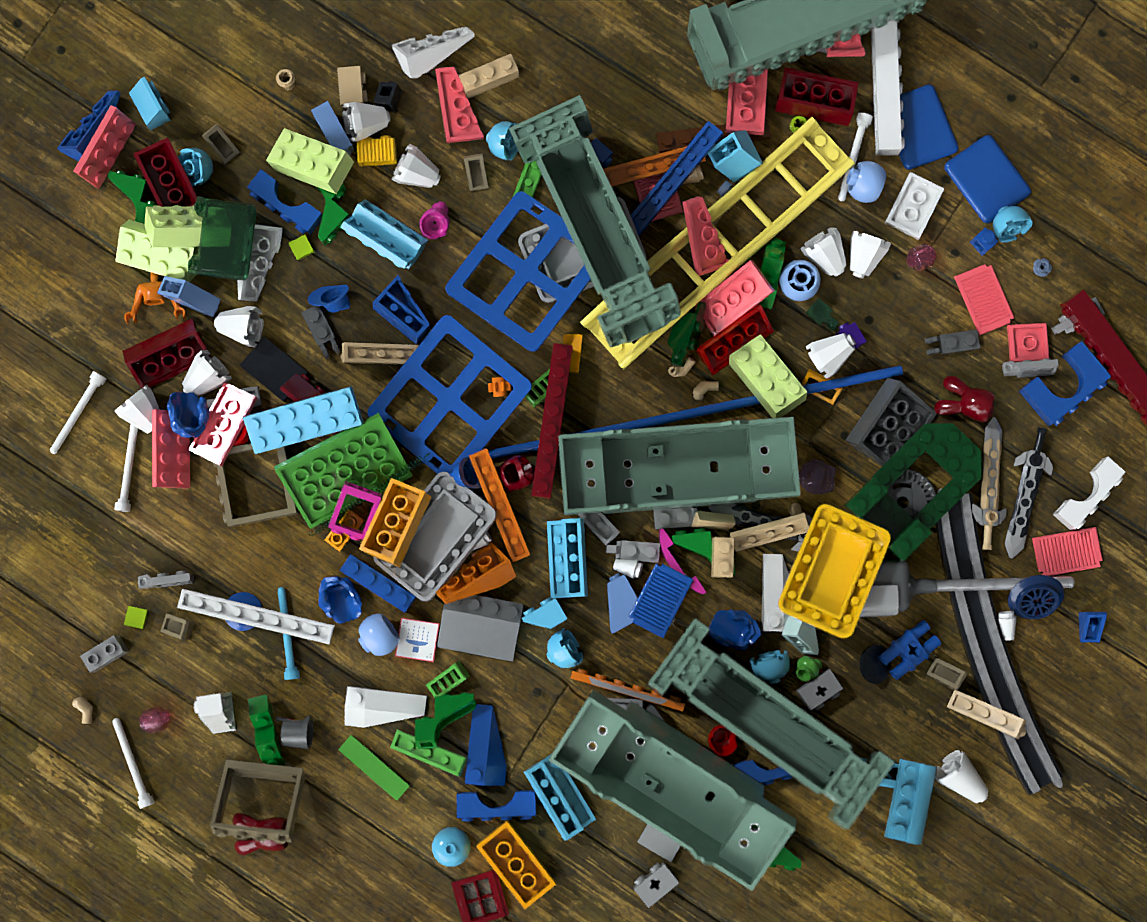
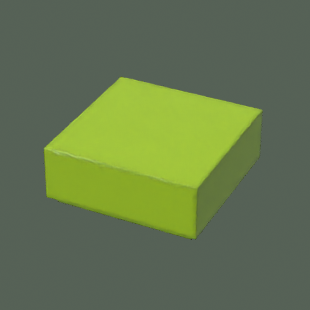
(301, 247)
(136, 617)

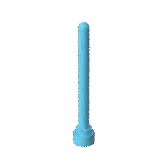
(291, 671)

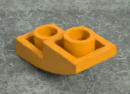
(351, 520)

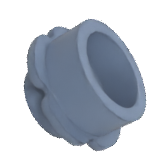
(726, 187)
(1037, 267)

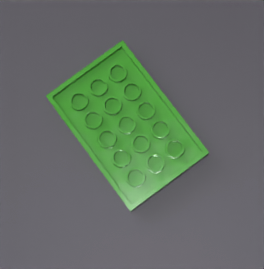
(356, 455)

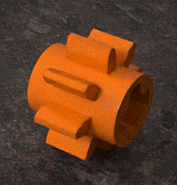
(499, 387)

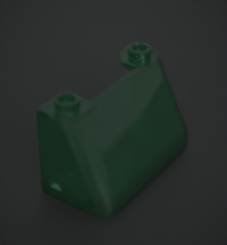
(224, 239)

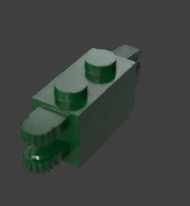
(686, 334)

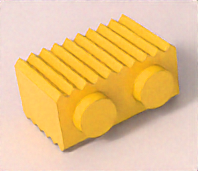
(376, 151)

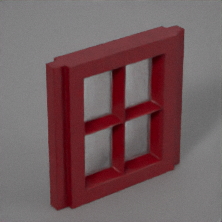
(480, 897)

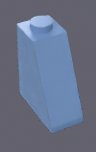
(331, 127)
(189, 295)
(620, 602)

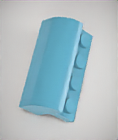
(385, 234)
(567, 558)
(560, 797)
(910, 801)

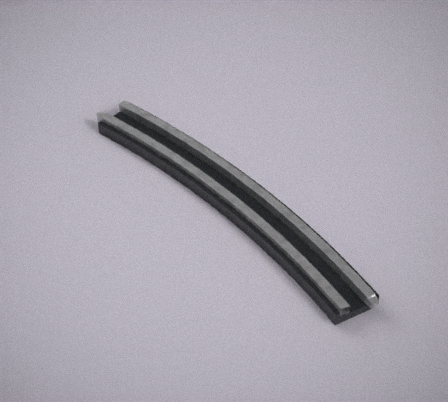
(987, 649)

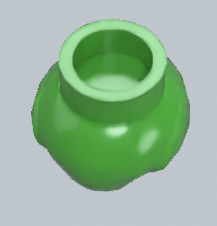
(808, 668)

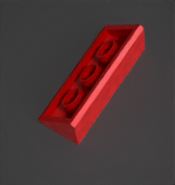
(717, 350)

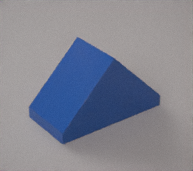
(1091, 626)

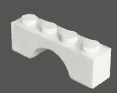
(1105, 476)

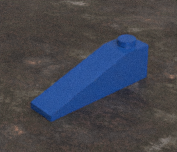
(76, 142)
(485, 752)

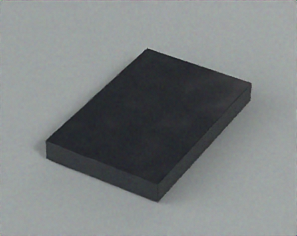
(271, 367)

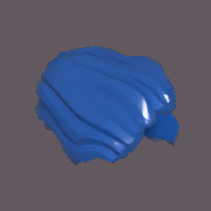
(187, 414)
(339, 599)
(734, 629)

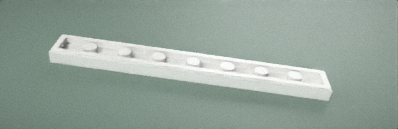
(255, 616)

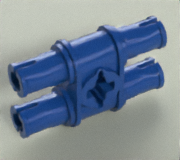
(918, 651)

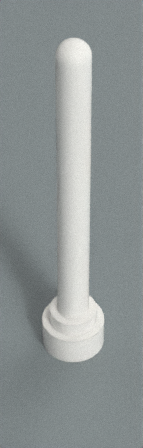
(863, 121)
(95, 381)
(123, 503)
(144, 797)

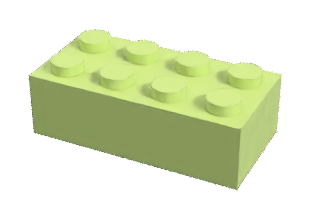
(310, 161)
(173, 226)
(136, 251)
(767, 377)

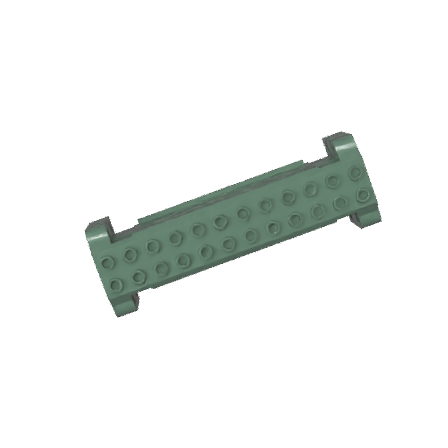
(770, 32)
(595, 222)
(771, 724)

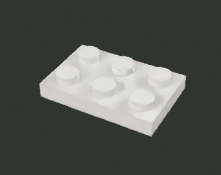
(914, 206)

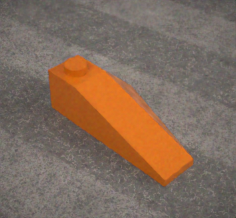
(484, 572)

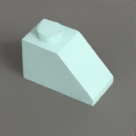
(801, 636)

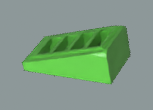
(529, 398)
(459, 668)

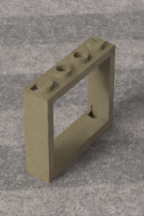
(225, 496)
(260, 771)

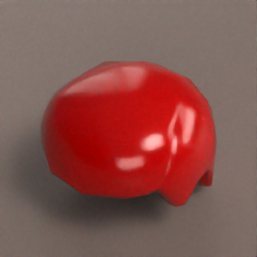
(722, 741)

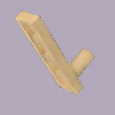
(376, 353)
(772, 531)
(987, 714)

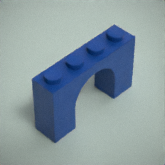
(1090, 377)

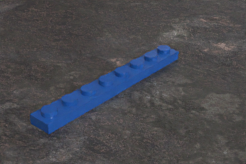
(675, 176)

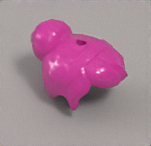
(437, 213)

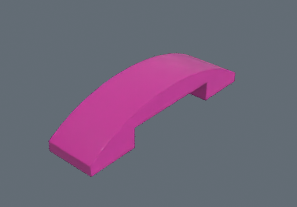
(665, 542)

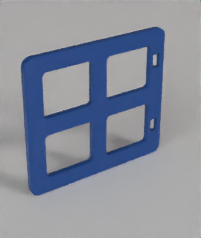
(525, 272)
(450, 398)

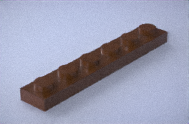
(681, 138)

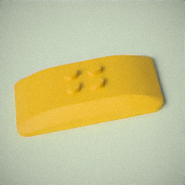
(834, 571)

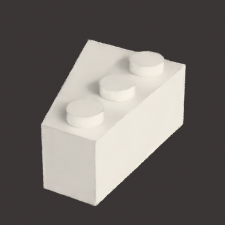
(216, 712)

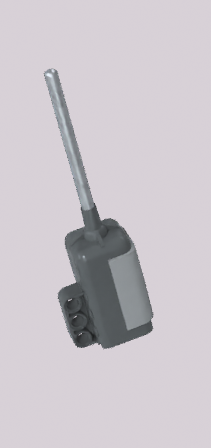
(896, 587)

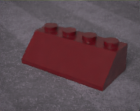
(816, 96)
(165, 175)
(165, 354)
(299, 389)

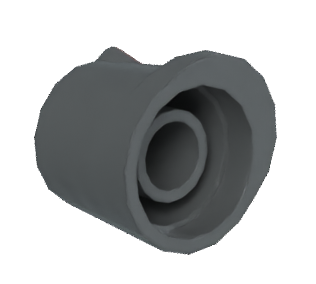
(297, 732)

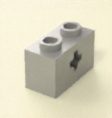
(104, 653)
(824, 680)
(652, 894)

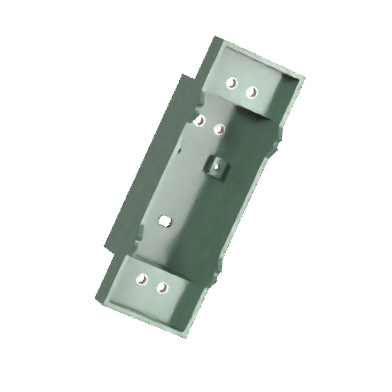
(679, 467)
(680, 780)

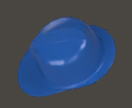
(331, 297)
(464, 474)

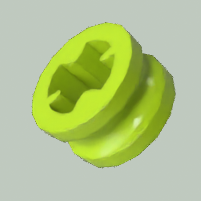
(800, 119)

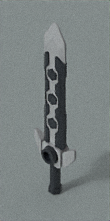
(1027, 491)
(751, 518)

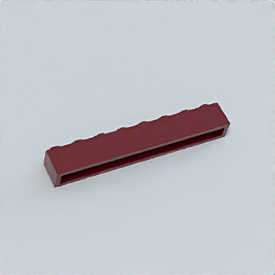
(1108, 349)
(552, 421)

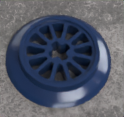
(1022, 599)

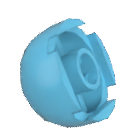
(501, 141)
(196, 165)
(1011, 222)
(563, 649)
(771, 666)
(451, 846)

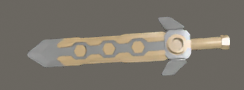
(988, 512)

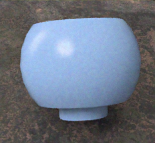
(866, 181)
(804, 268)
(378, 635)

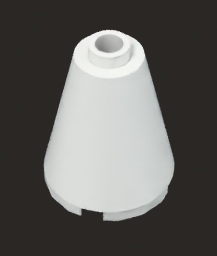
(962, 777)

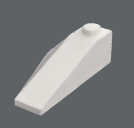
(425, 54)
(265, 245)
(773, 582)
(374, 707)

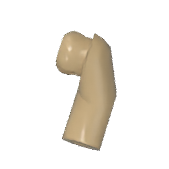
(677, 371)
(703, 387)
(85, 708)

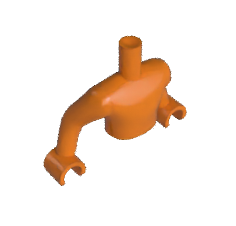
(149, 292)

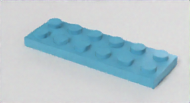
(303, 420)

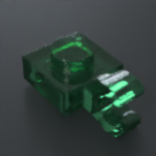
(821, 313)

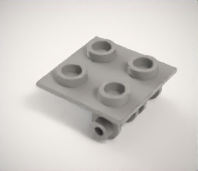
(658, 843)

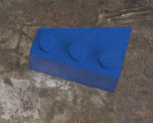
(401, 311)

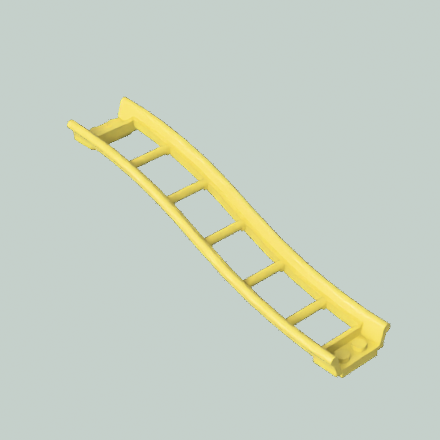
(823, 149)

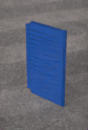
(660, 599)

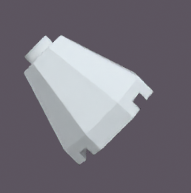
(364, 120)
(416, 169)
(826, 252)
(866, 253)
(241, 325)
(831, 353)
(205, 374)
(138, 409)

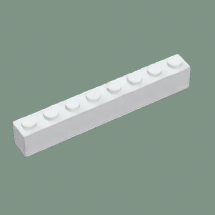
(887, 89)

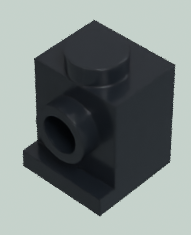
(388, 96)

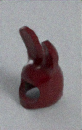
(974, 402)
(515, 474)
(249, 845)

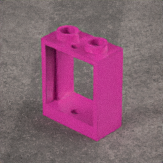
(360, 492)

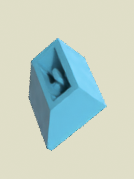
(149, 103)
(735, 156)
(546, 616)

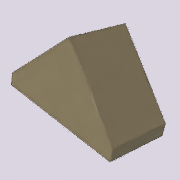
(220, 143)
(475, 172)
(177, 627)
(946, 674)

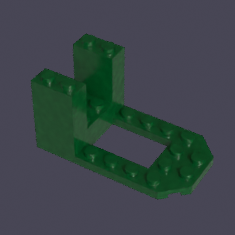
(952, 452)

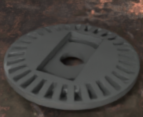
(919, 493)

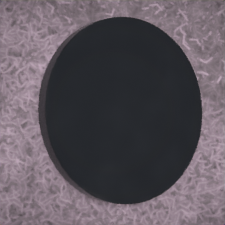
(872, 667)

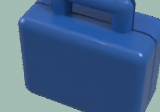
(925, 128)
(987, 178)

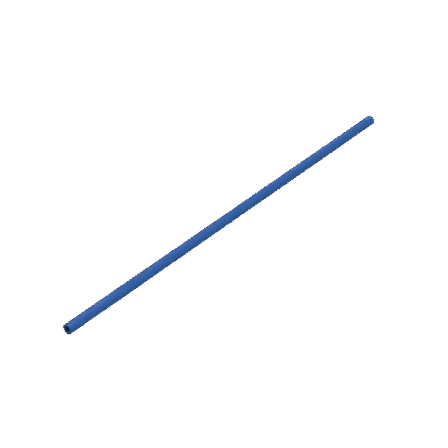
(708, 409)

